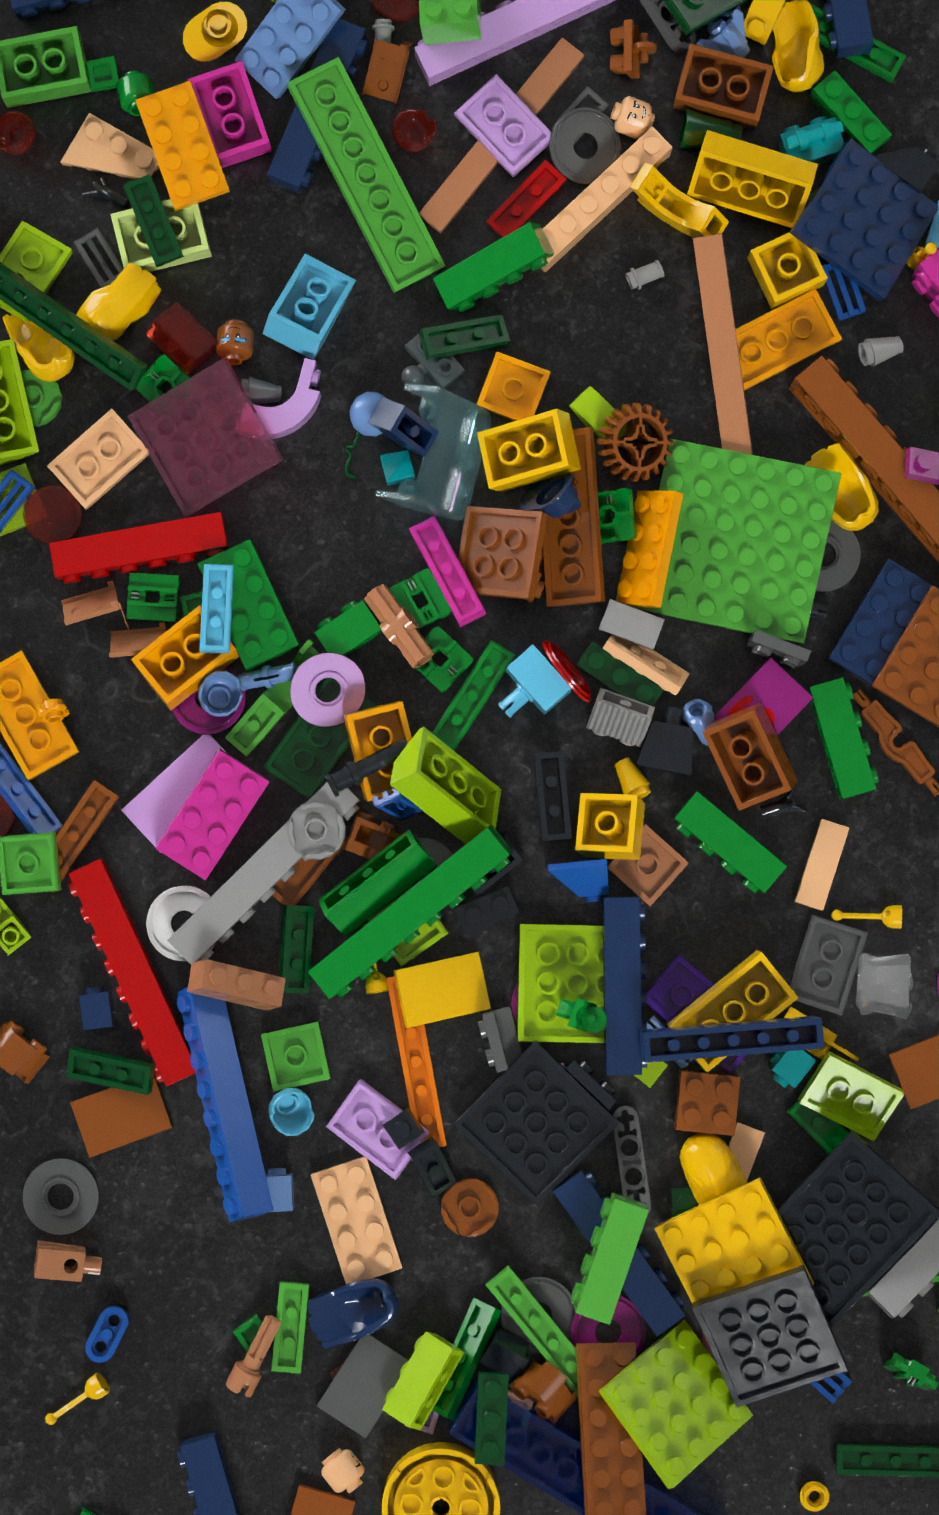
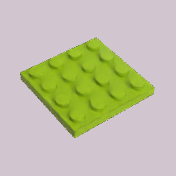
(554, 966)
(675, 1404)

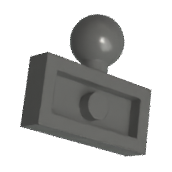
(441, 370)

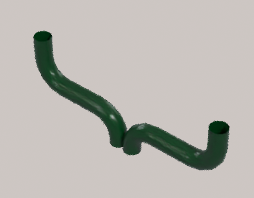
(350, 455)

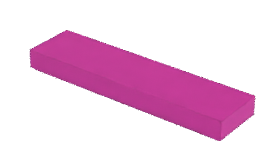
(447, 571)

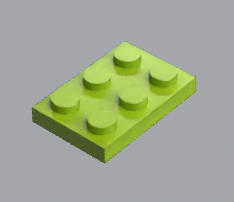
(34, 258)
(851, 1096)

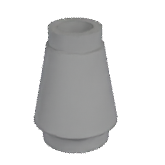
(877, 350)

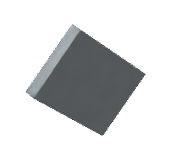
(827, 964)
(362, 1384)

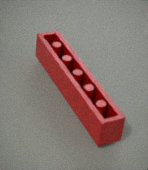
(139, 546)

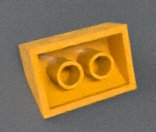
(175, 662)

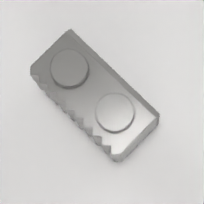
(620, 718)

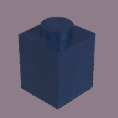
(97, 1008)

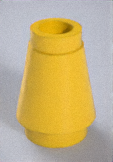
(631, 778)

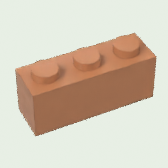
(236, 984)

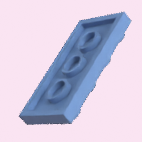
(287, 41)

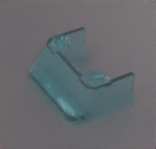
(453, 460)

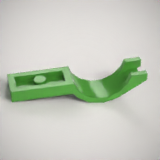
(266, 710)

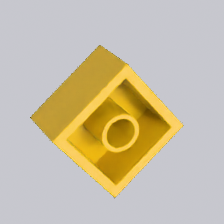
(786, 269)
(610, 826)

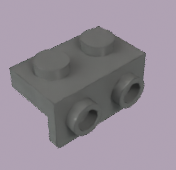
(502, 1037)

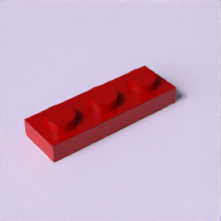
(526, 200)

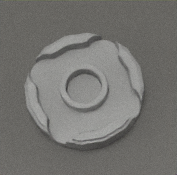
(316, 830)

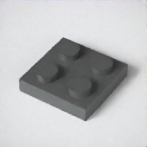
(788, 653)

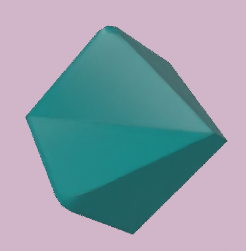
(397, 467)

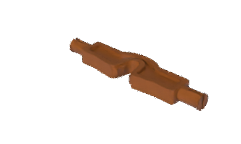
(887, 729)

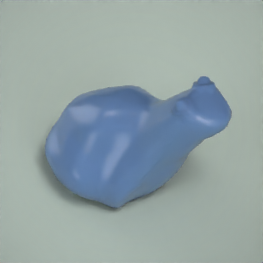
(698, 716)

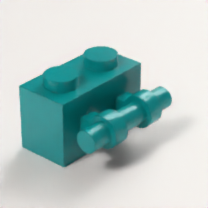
(814, 142)

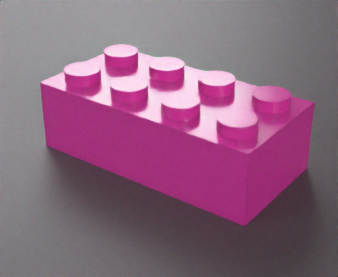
(212, 814)

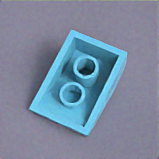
(308, 306)

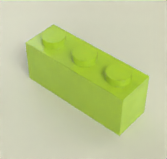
(422, 1380)

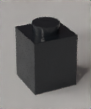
(506, 1352)

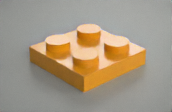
(513, 388)

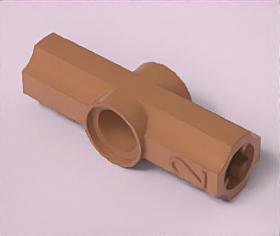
(399, 626)

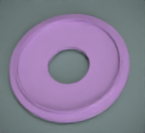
(327, 666)

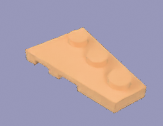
(109, 150)

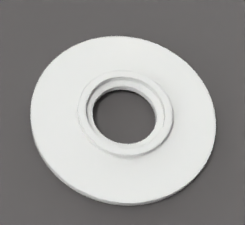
(162, 912)

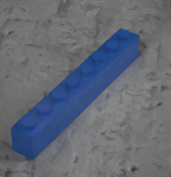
(225, 1106)

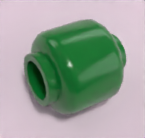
(133, 87)

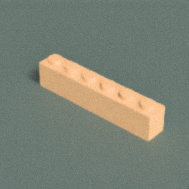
(603, 194)

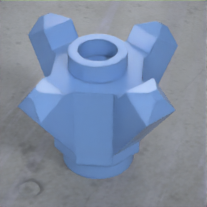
(727, 35)

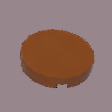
(469, 1207)

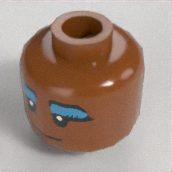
(235, 341)

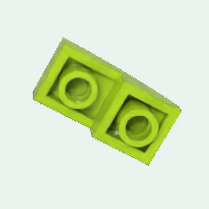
(592, 410)
(12, 931)

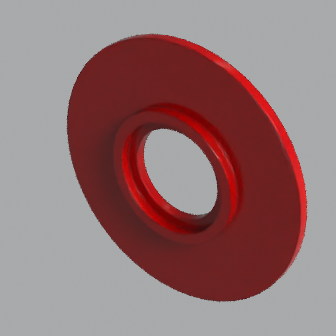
(567, 670)

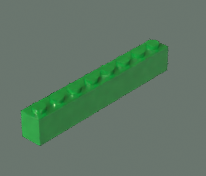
(410, 912)

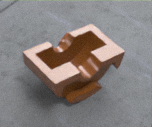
(367, 837)
(19, 1054)
(545, 1388)

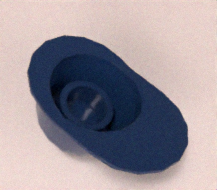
(552, 496)

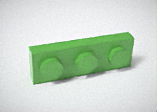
(291, 1333)

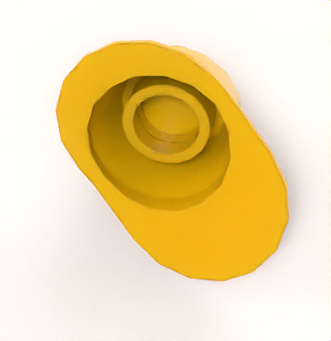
(214, 31)

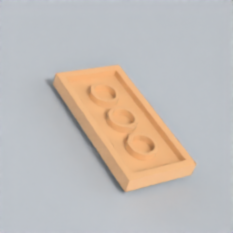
(356, 1220)

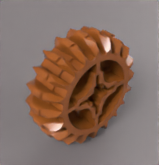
(635, 430)

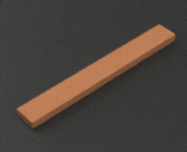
(478, 161)
(722, 343)

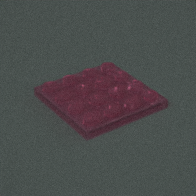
(205, 437)

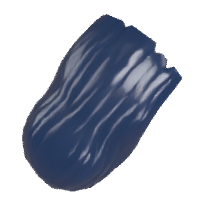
(352, 1311)

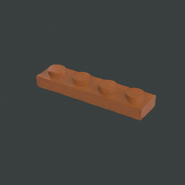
(83, 825)

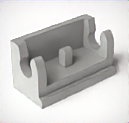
(631, 624)

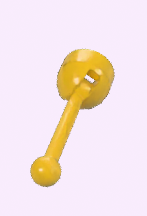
(921, 254)
(890, 916)
(376, 981)
(95, 1388)

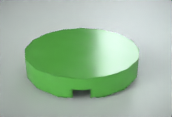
(42, 397)

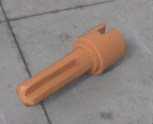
(247, 1371)

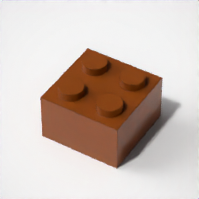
(706, 1102)

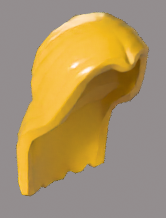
(797, 48)
(121, 302)
(41, 351)
(856, 500)
(710, 1167)

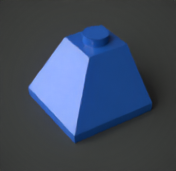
(583, 878)

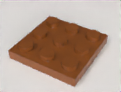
(502, 551)

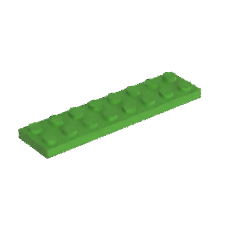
(365, 174)

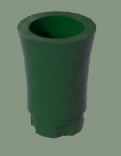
(696, 124)

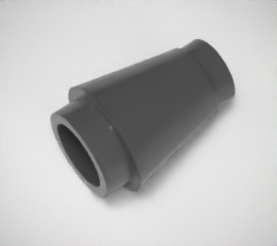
(261, 391)

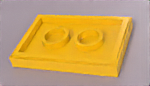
(442, 989)

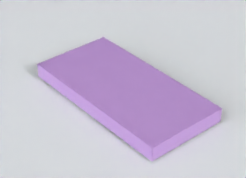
(161, 800)

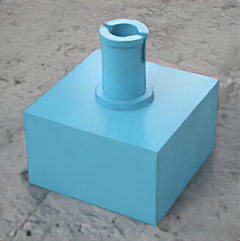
(535, 682)

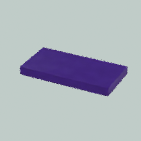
(677, 989)

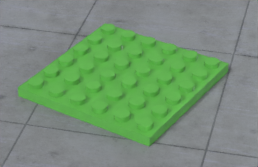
(746, 540)

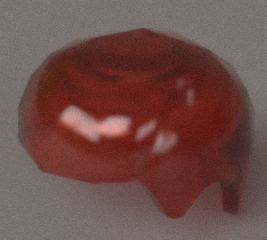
(413, 130)
(16, 133)

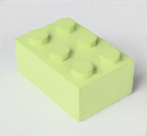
(187, 227)

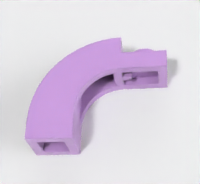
(298, 409)

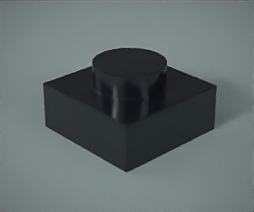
(403, 1128)

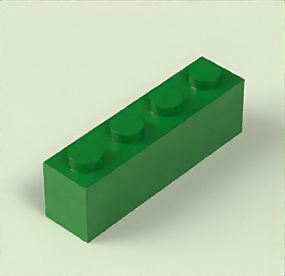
(493, 267)
(842, 739)
(729, 842)
(377, 883)

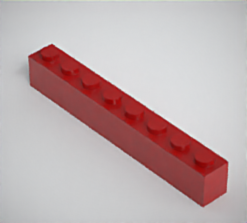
(133, 971)

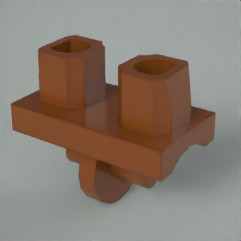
(635, 49)

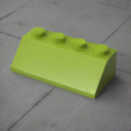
(16, 424)
(446, 786)

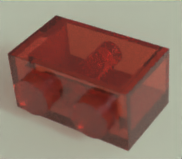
(182, 338)

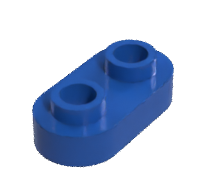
(108, 1333)

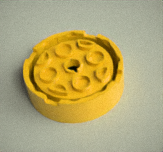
(438, 1473)

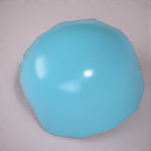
(291, 1112)

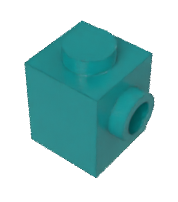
(790, 1067)

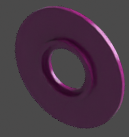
(201, 722)
(625, 1314)

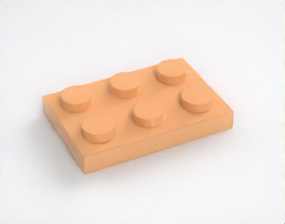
(98, 459)

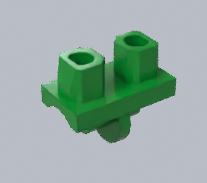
(583, 1015)

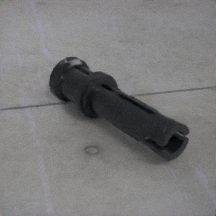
(355, 772)

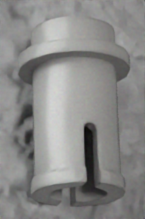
(383, 30)
(644, 274)

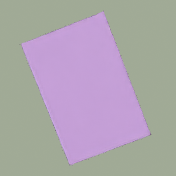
(504, 125)
(361, 1124)

